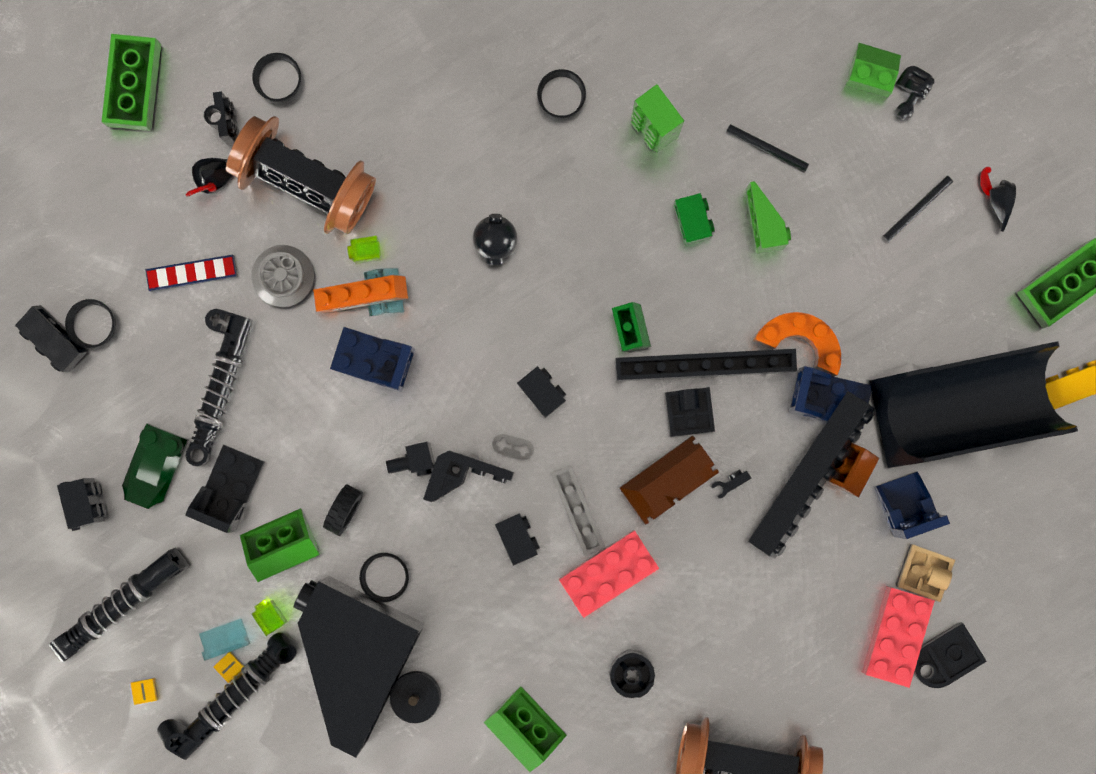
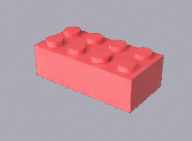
(608, 573)
(898, 636)

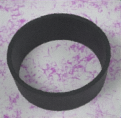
(263, 62)
(561, 73)
(69, 322)
(365, 588)

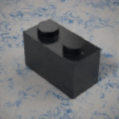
(542, 391)
(517, 538)

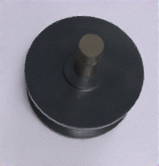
(415, 697)

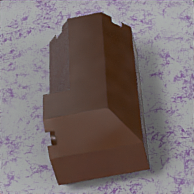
(669, 478)

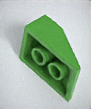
(767, 224)

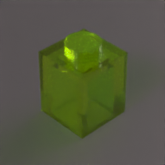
(364, 250)
(268, 616)

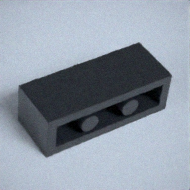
(50, 339)

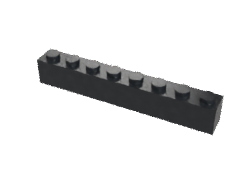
(705, 365)
(811, 475)

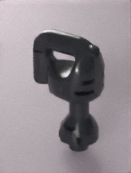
(917, 90)

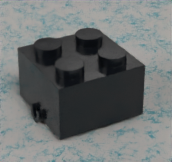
(81, 503)

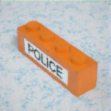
(360, 293)

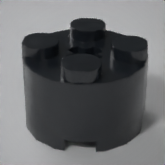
(632, 687)

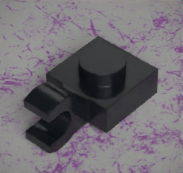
(736, 479)

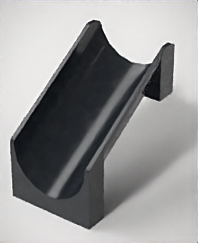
(966, 406)

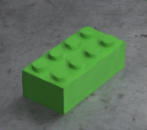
(131, 82)
(656, 119)
(1062, 286)

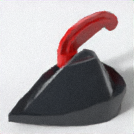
(210, 176)
(1001, 196)

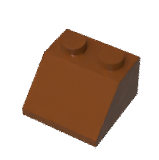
(855, 470)

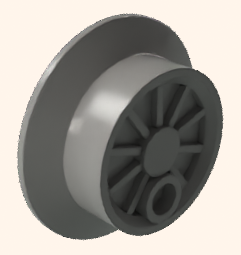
(282, 276)

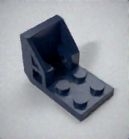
(373, 359)
(820, 393)
(909, 506)

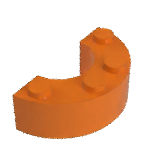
(810, 329)

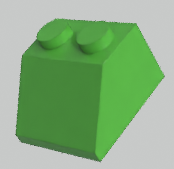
(874, 70)

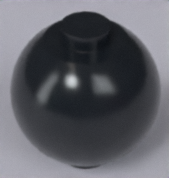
(495, 238)

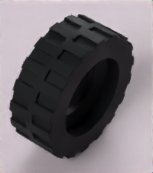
(342, 510)

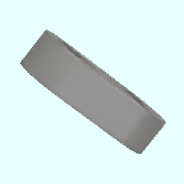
(514, 441)

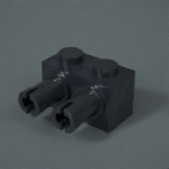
(417, 460)

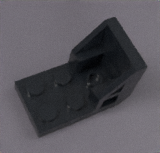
(445, 480)
(227, 490)

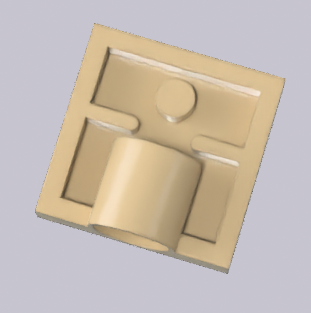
(926, 573)

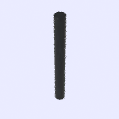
(767, 147)
(917, 209)

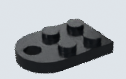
(949, 656)

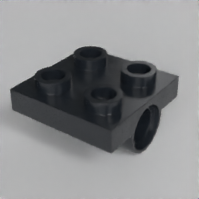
(225, 125)
(689, 411)

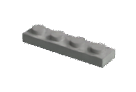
(577, 510)

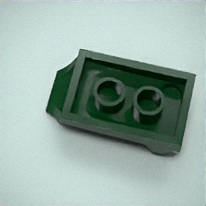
(153, 466)

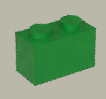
(694, 219)
(631, 327)

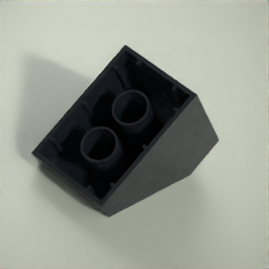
(353, 656)

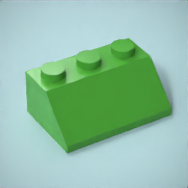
(278, 545)
(525, 729)

